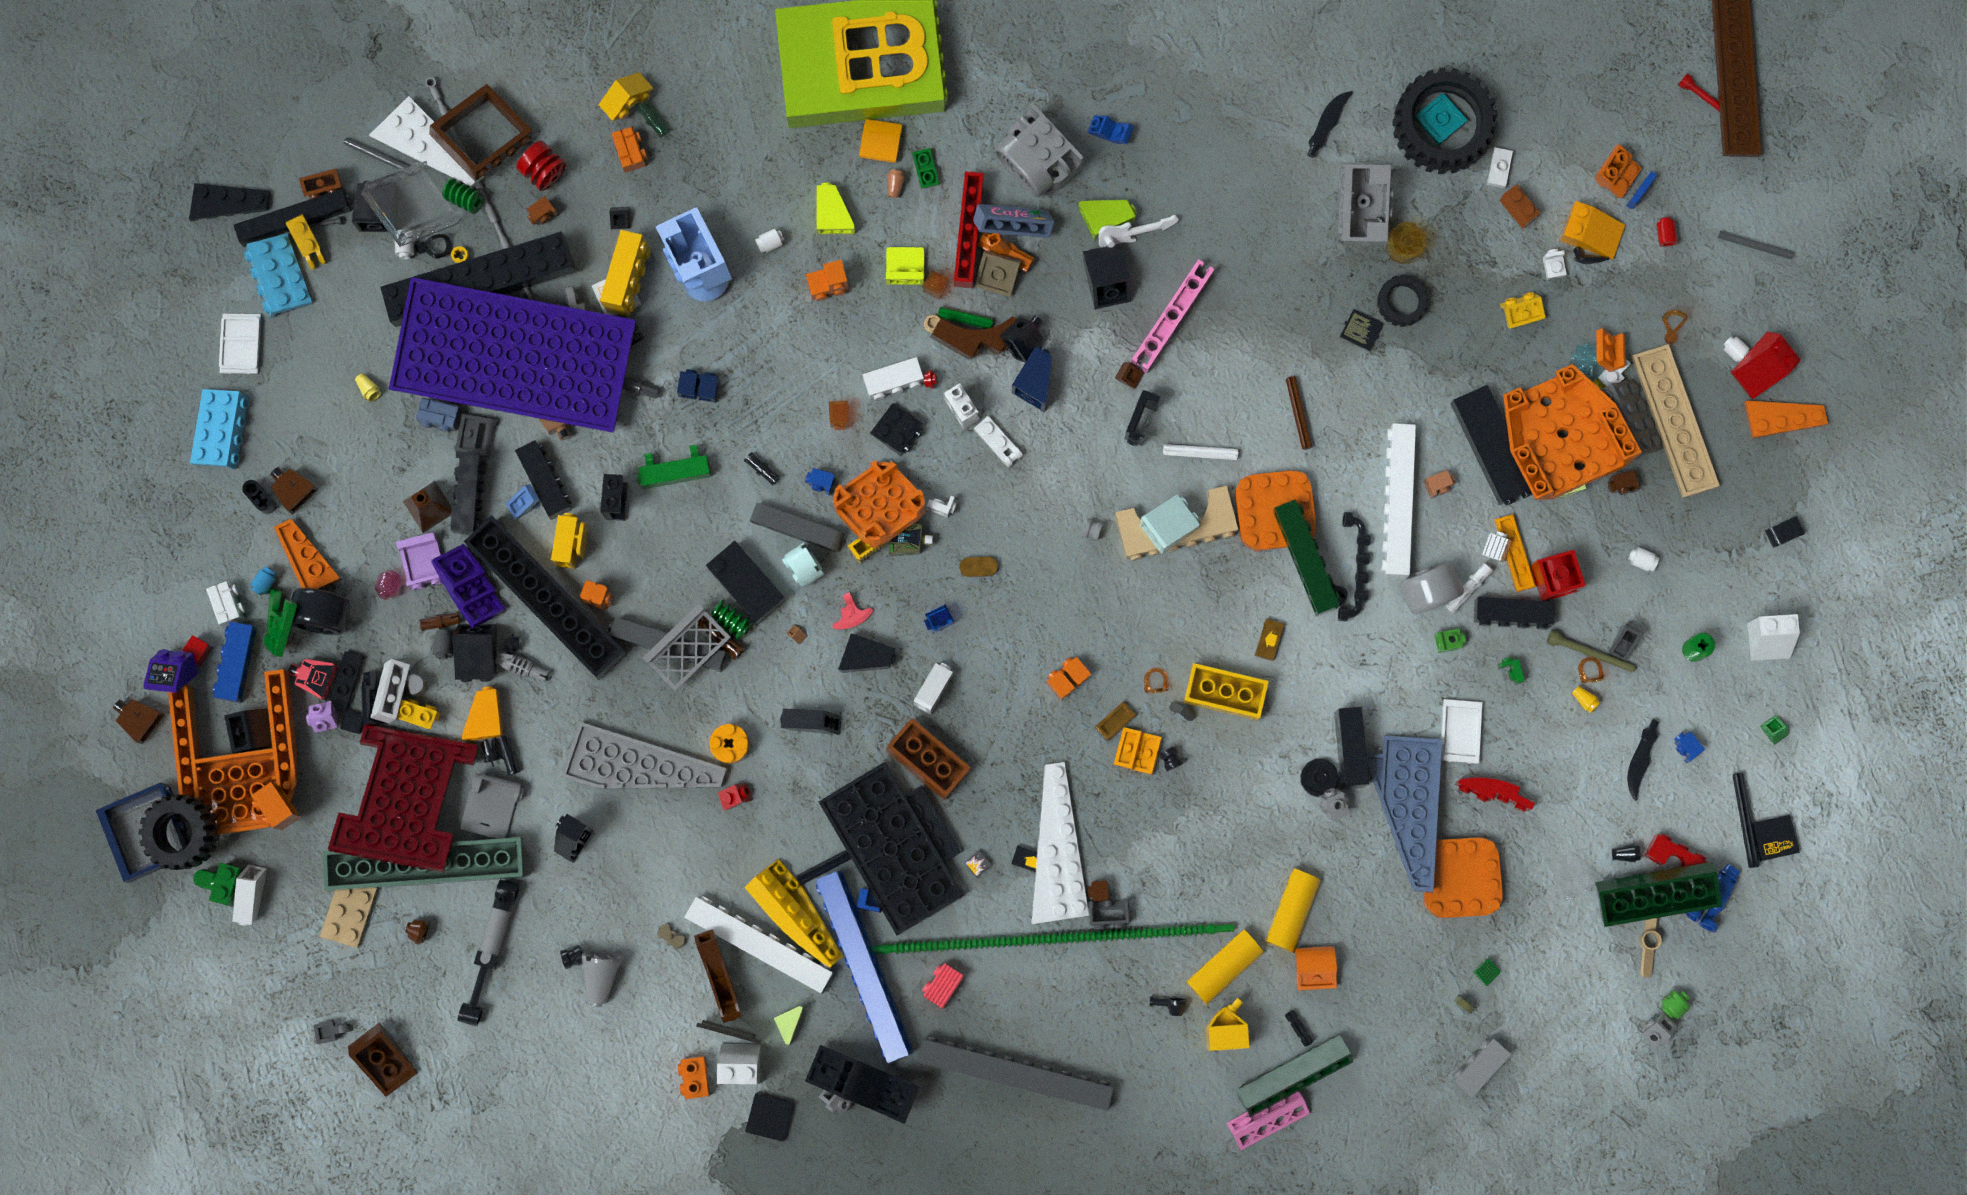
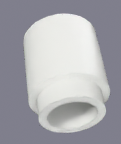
(769, 240)
(405, 251)
(1736, 348)
(1643, 559)

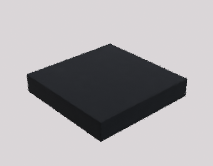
(769, 1117)

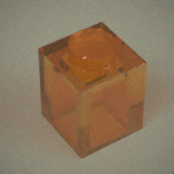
(935, 284)
(839, 414)

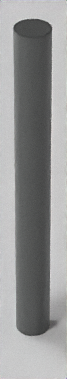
(374, 154)
(1755, 245)

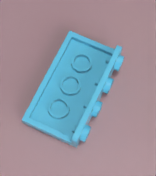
(277, 274)
(219, 428)

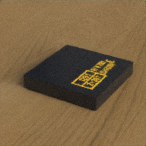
(1775, 838)

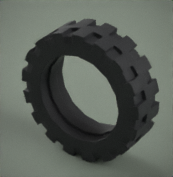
(1416, 286)

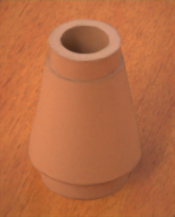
(895, 182)

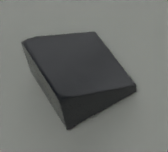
(619, 217)

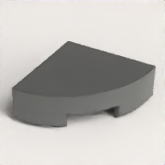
(1182, 711)

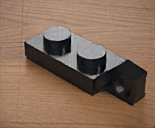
(369, 691)

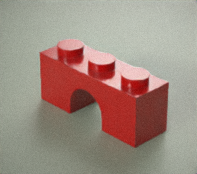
(1662, 848)

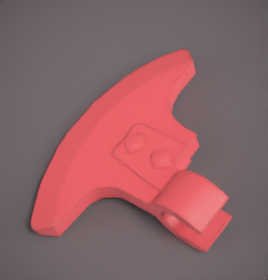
(851, 615)

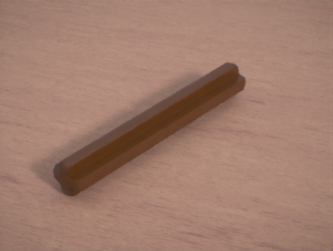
(1299, 413)

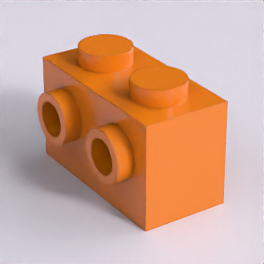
(694, 1077)

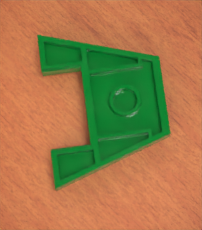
(278, 623)

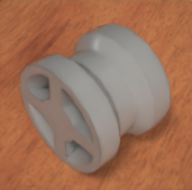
(1092, 529)

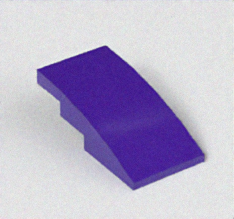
(468, 585)

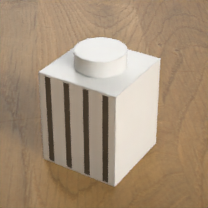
(1497, 546)

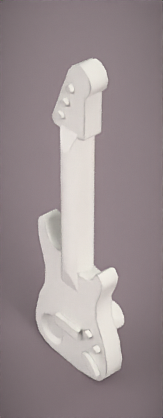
(1113, 235)

